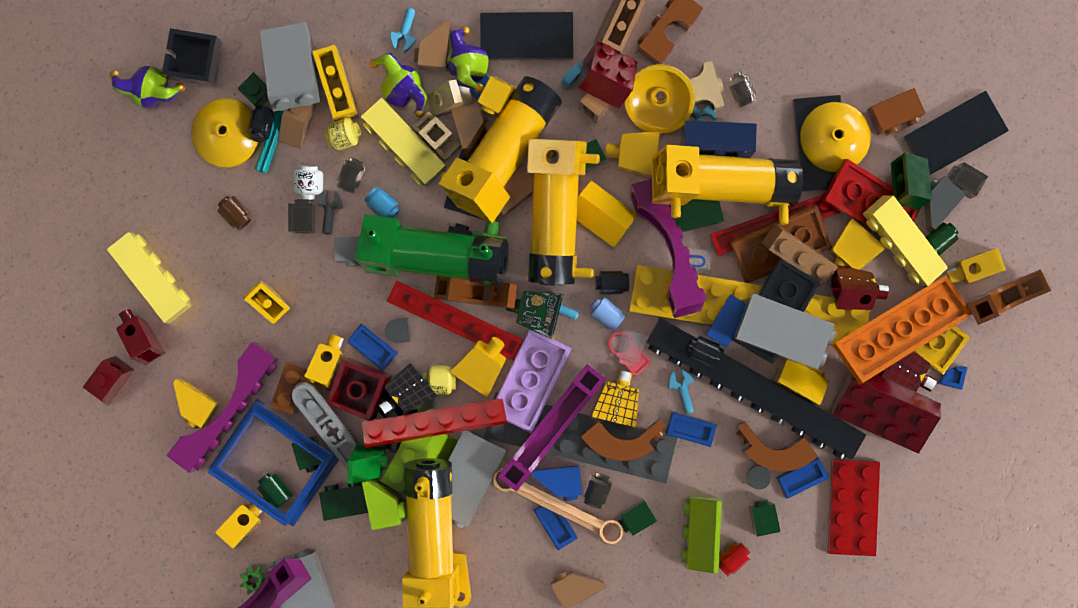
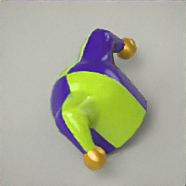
(466, 61)
(401, 83)
(146, 87)

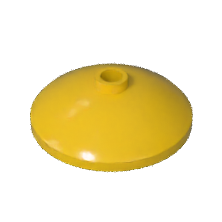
(659, 114)
(819, 138)
(223, 149)

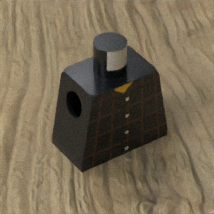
(407, 394)

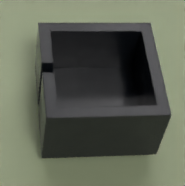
(195, 57)

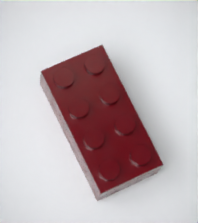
(887, 411)

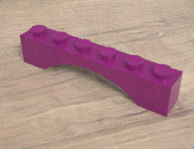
(684, 293)
(252, 368)
(551, 427)
(279, 584)

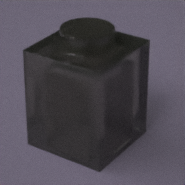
(967, 179)
(301, 217)

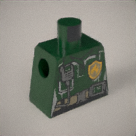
(538, 311)

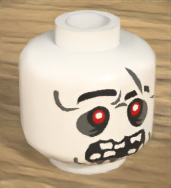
(307, 181)

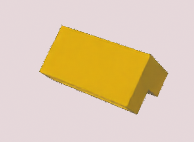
(603, 214)

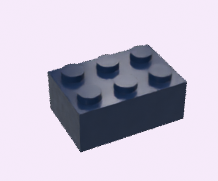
(720, 138)

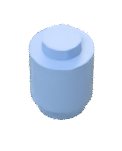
(606, 313)

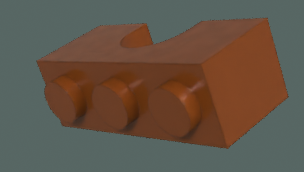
(655, 43)

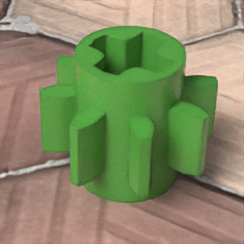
(252, 573)

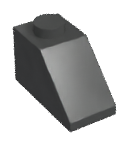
(944, 199)

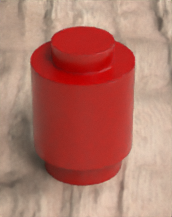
(733, 558)

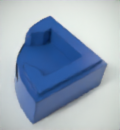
(953, 377)

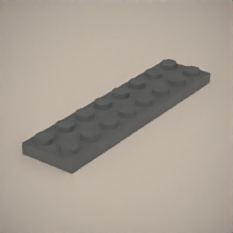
(571, 445)

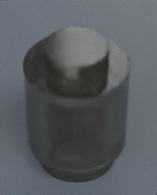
(741, 89)
(350, 175)
(597, 490)

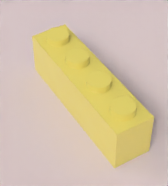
(403, 142)
(905, 241)
(149, 277)

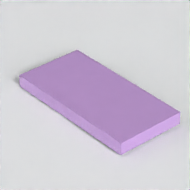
(532, 379)

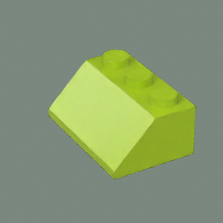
(429, 447)
(384, 504)
(702, 534)

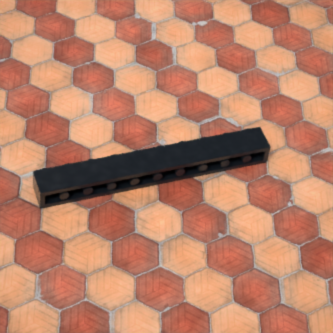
(759, 391)

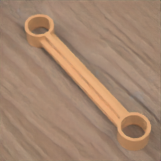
(562, 509)

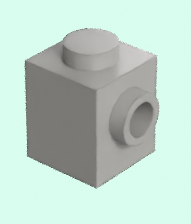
(345, 250)

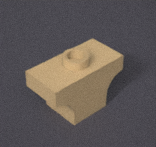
(708, 87)
(447, 97)
(436, 136)

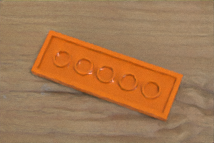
(902, 329)

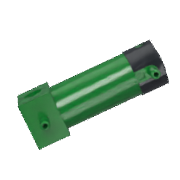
(389, 248)

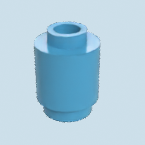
(382, 203)

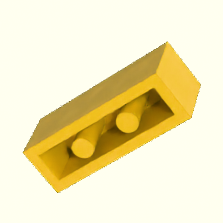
(335, 82)

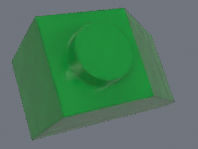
(366, 463)

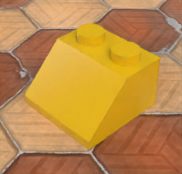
(802, 381)

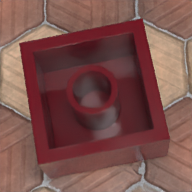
(608, 74)
(358, 389)

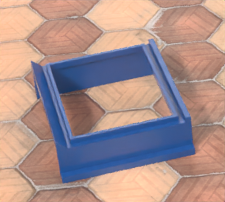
(327, 459)

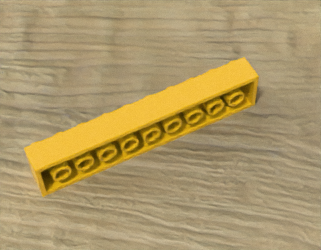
(652, 286)

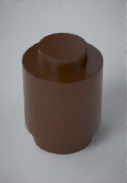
(234, 212)

